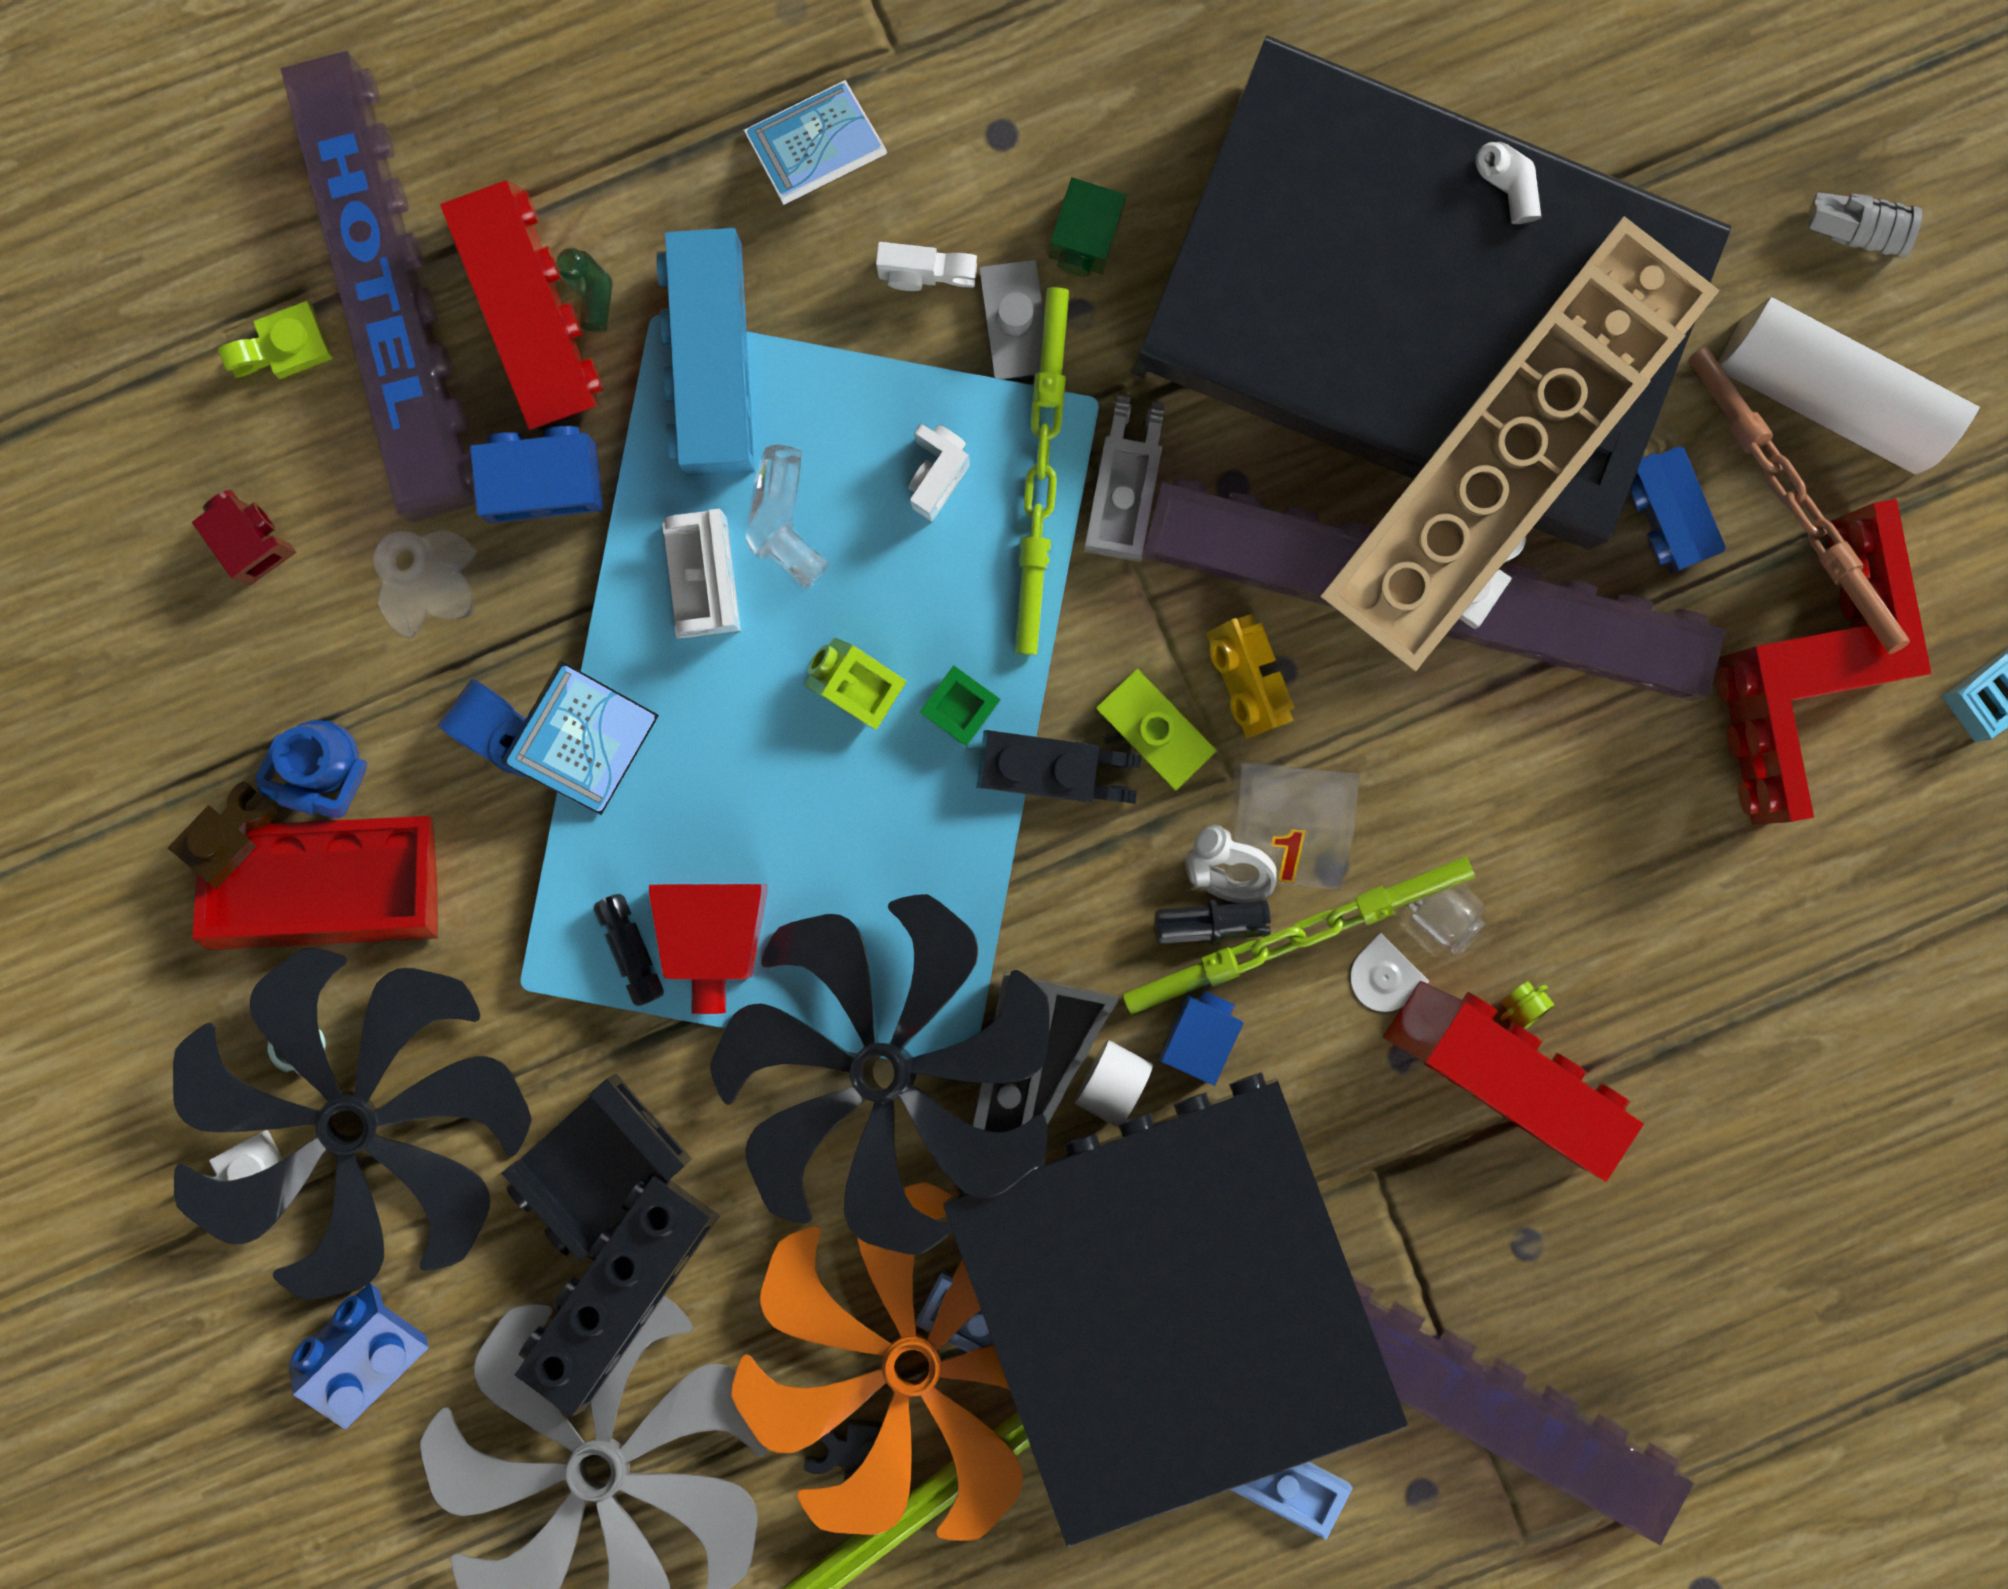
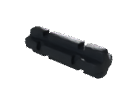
(628, 949)

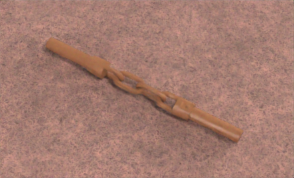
(1839, 560)

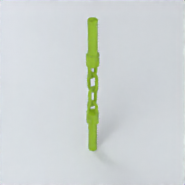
(1047, 393)
(1371, 905)

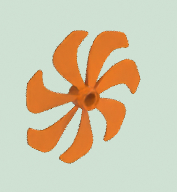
(796, 1417)

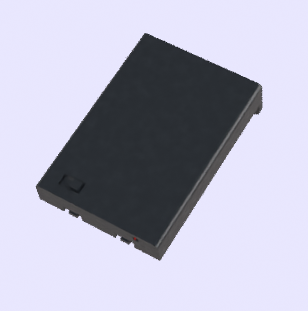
(1374, 279)

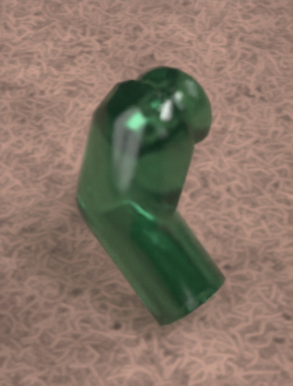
(591, 284)

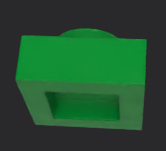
(960, 706)

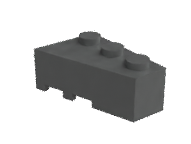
(1073, 1026)

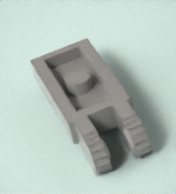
(1125, 486)

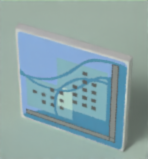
(815, 142)

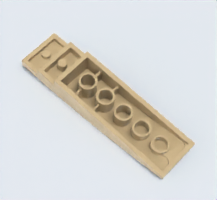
(1520, 443)

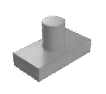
(1013, 318)

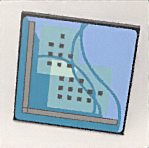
(580, 738)

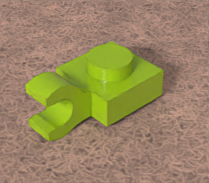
(286, 342)

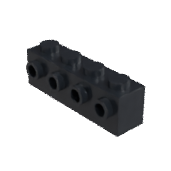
(615, 1295)

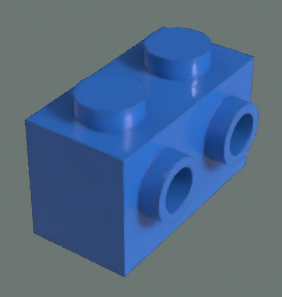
(536, 475)

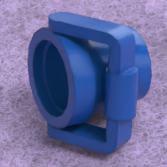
(316, 761)

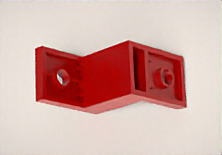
(1769, 676)

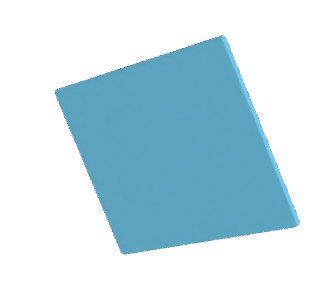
(755, 769)

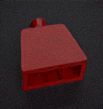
(708, 936)

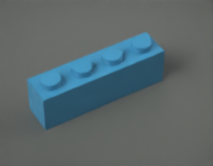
(708, 351)

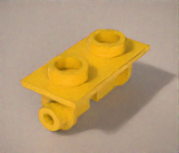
(1255, 700)

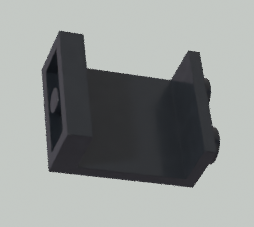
(591, 1165)

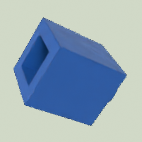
(1201, 1037)

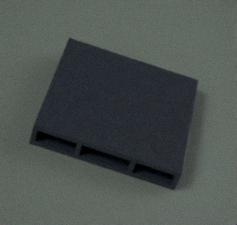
(1174, 1311)

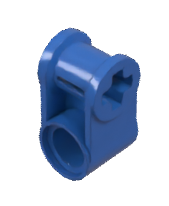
(483, 723)

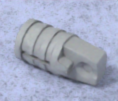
(1866, 222)

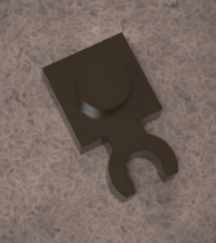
(217, 842)

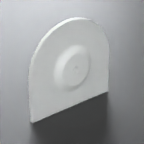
(1384, 976)

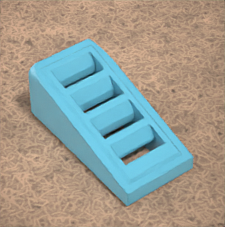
(1970, 708)

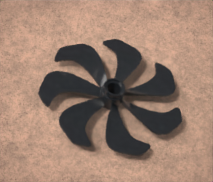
(971, 1157)
(353, 1245)

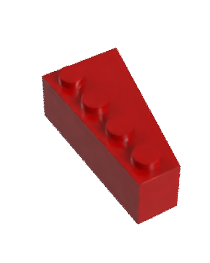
(522, 303)
(1516, 1079)

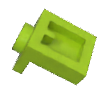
(854, 681)

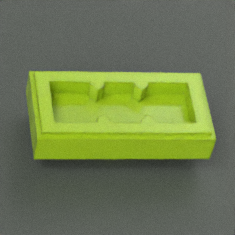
(1156, 729)

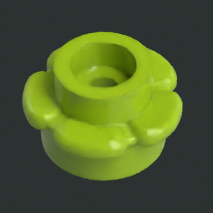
(1526, 1005)

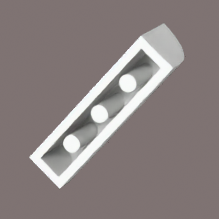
(1846, 386)

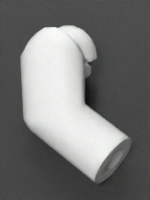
(1513, 175)

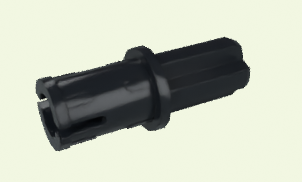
(1212, 922)

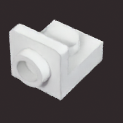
(937, 481)

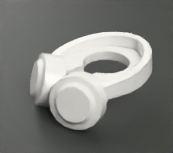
(1215, 847)

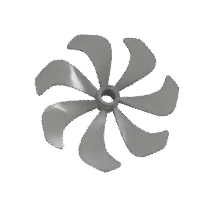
(476, 1483)

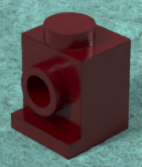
(241, 537)

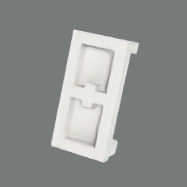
(701, 574)

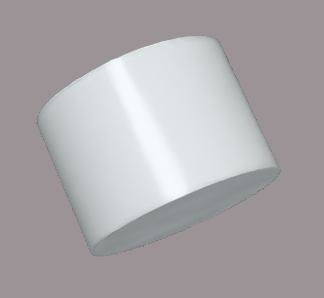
(1113, 1083)

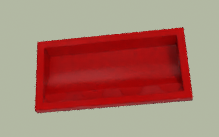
(325, 886)

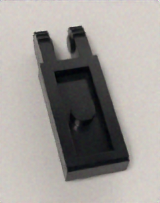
(1050, 768)

